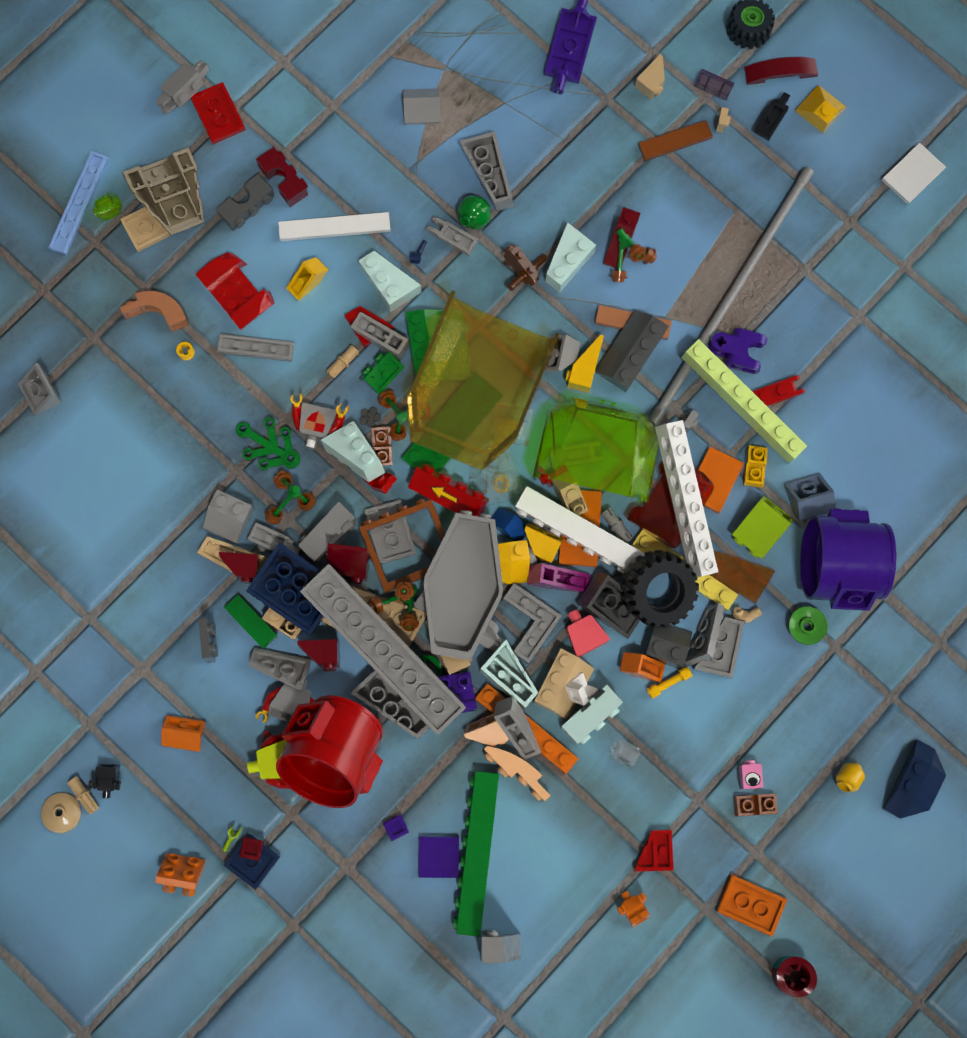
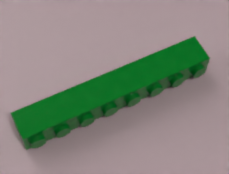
(477, 854)

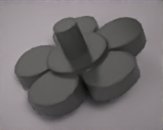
(370, 417)

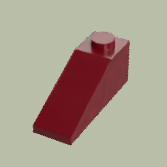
(628, 221)

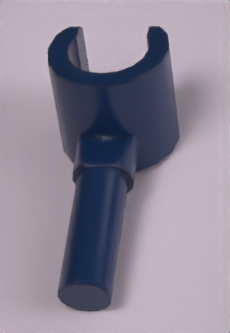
(416, 257)

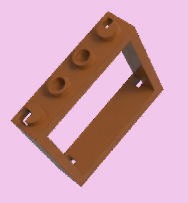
(387, 518)

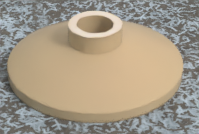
(70, 816)

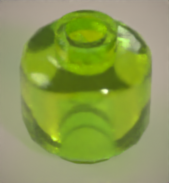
(107, 207)

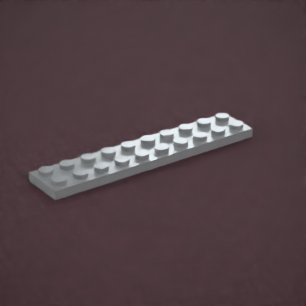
(383, 649)

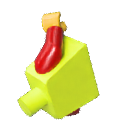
(266, 761)

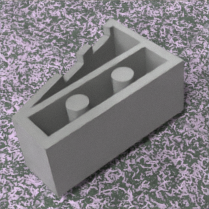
(330, 529)

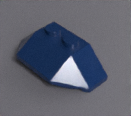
(916, 783)

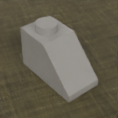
(565, 353)

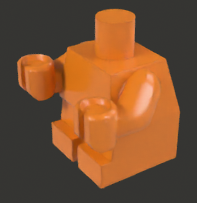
(634, 908)

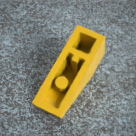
(583, 369)

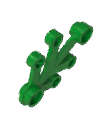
(270, 446)

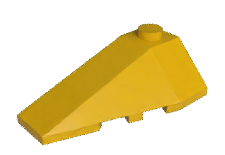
(514, 562)

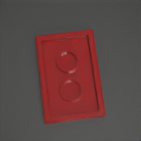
(217, 113)

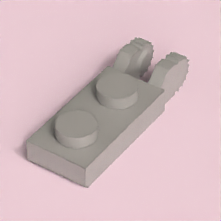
(453, 236)

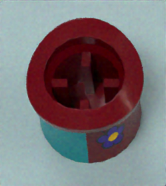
(794, 976)

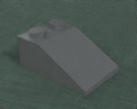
(604, 602)

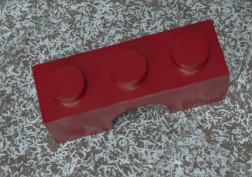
(273, 164)

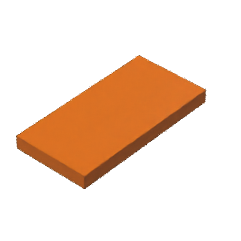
(574, 555)

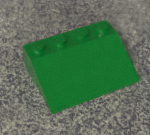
(421, 327)

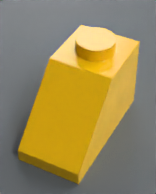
(307, 278)
(542, 543)

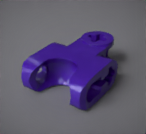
(735, 349)

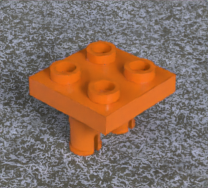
(180, 872)

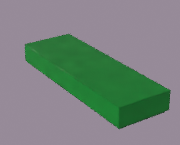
(250, 621)

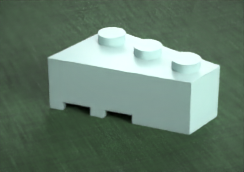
(569, 257)
(388, 281)
(353, 450)
(509, 676)
(592, 716)

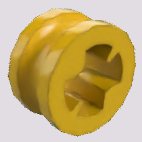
(179, 350)

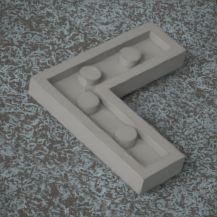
(542, 615)

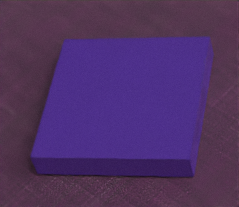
(438, 857)

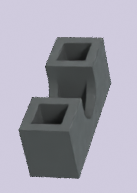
(236, 214)

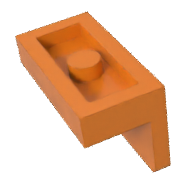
(182, 733)

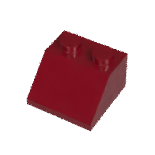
(322, 652)

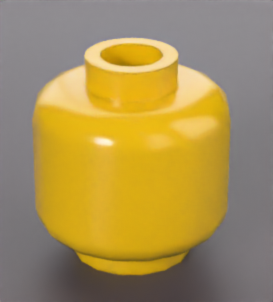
(850, 777)

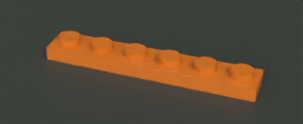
(550, 747)

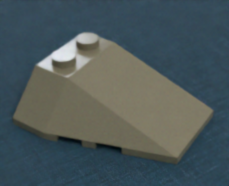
(169, 191)

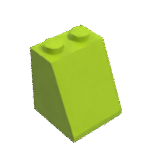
(762, 527)

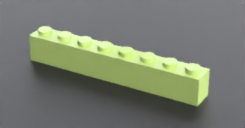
(744, 401)

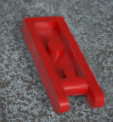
(779, 391)

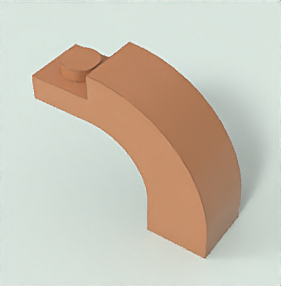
(156, 302)

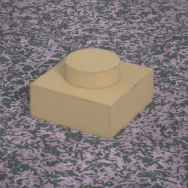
(723, 120)

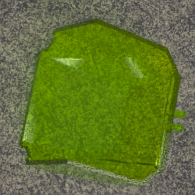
(599, 447)

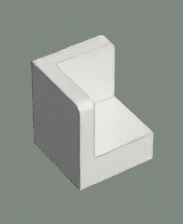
(579, 690)

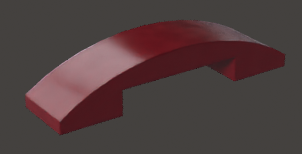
(780, 68)

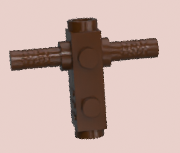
(525, 270)

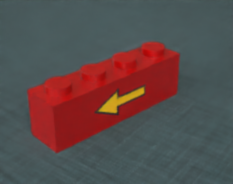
(447, 492)

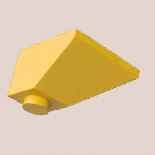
(820, 108)

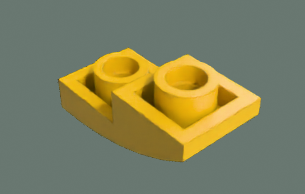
(755, 466)

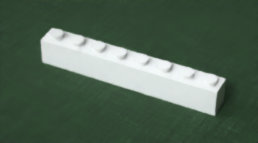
(576, 530)

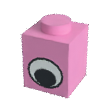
(750, 775)

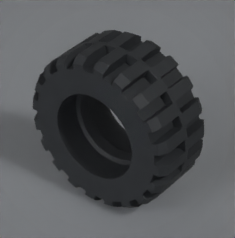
(677, 602)

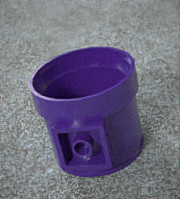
(847, 559)

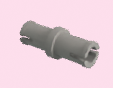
(616, 525)

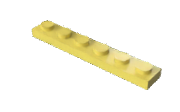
(708, 585)

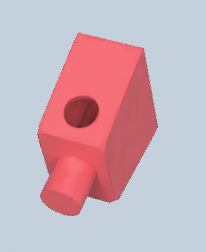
(585, 634)

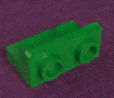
(381, 371)

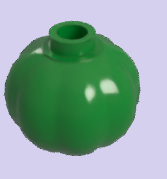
(474, 212)

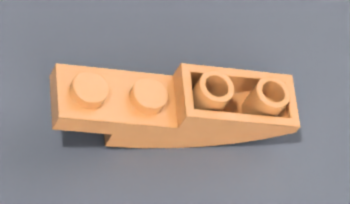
(511, 764)

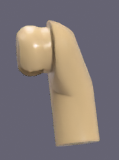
(740, 614)

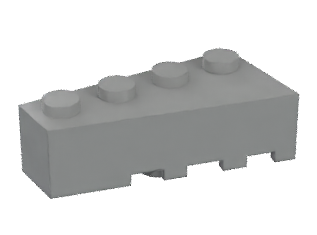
(488, 165)
(384, 699)
(500, 947)

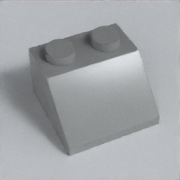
(227, 516)

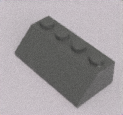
(631, 349)

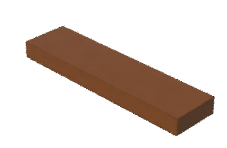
(675, 140)

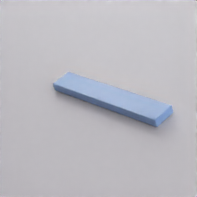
(78, 203)

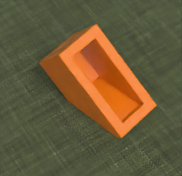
(642, 667)

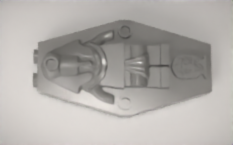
(463, 586)

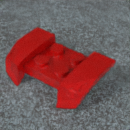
(234, 289)

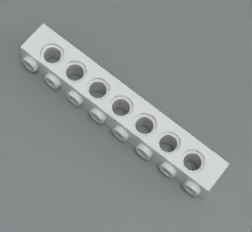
(686, 498)

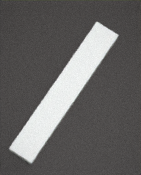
(334, 226)

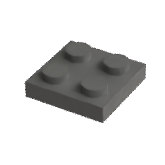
(207, 633)

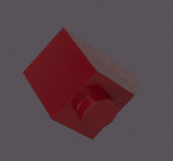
(242, 565)

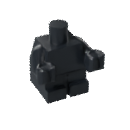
(106, 779)

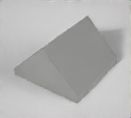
(422, 106)
(38, 390)

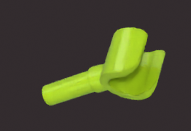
(231, 836)

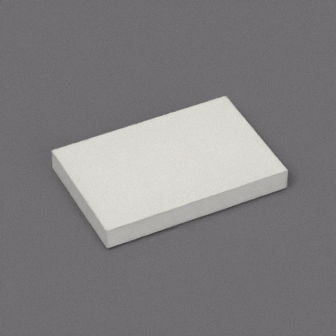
(913, 173)

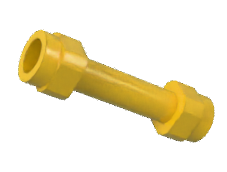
(683, 674)

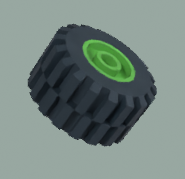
(750, 23)

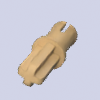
(342, 361)
(83, 795)

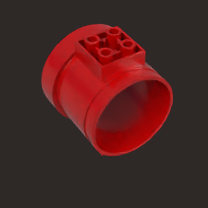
(330, 751)

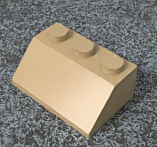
(553, 691)

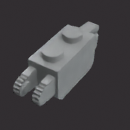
(181, 86)

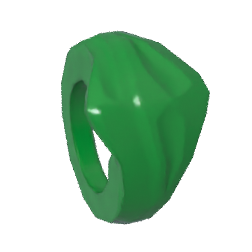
(433, 659)

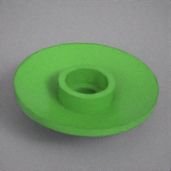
(814, 619)

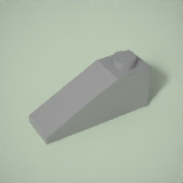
(381, 336)
(516, 727)

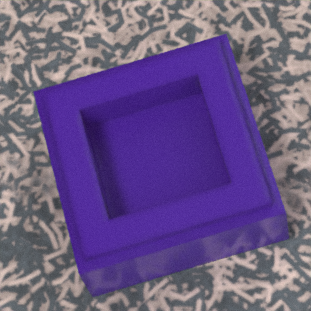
(396, 827)

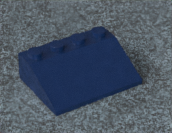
(280, 585)

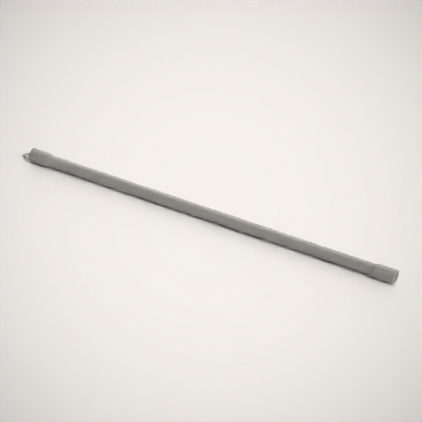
(801, 182)

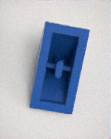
(509, 525)

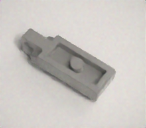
(269, 538)

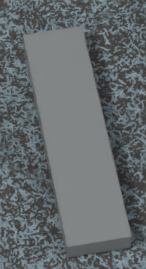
(255, 347)

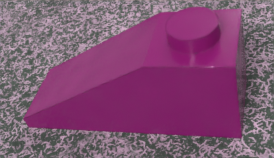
(557, 578)

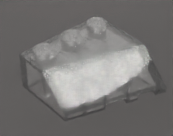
(498, 480)

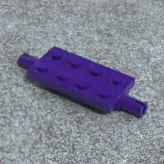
(570, 45)

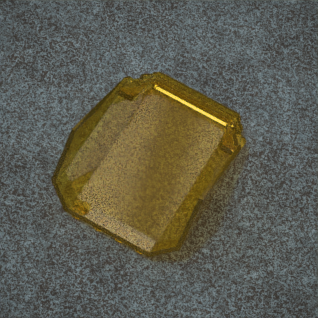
(476, 384)

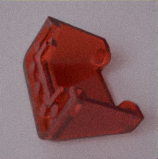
(658, 514)

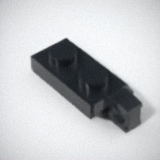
(772, 117)

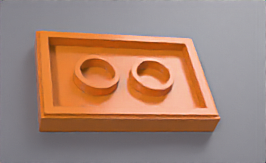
(722, 472)
(751, 905)

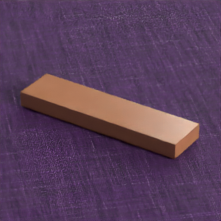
(618, 318)

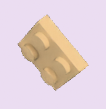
(143, 229)

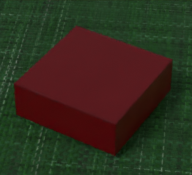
(251, 848)

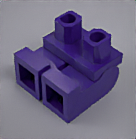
(462, 686)

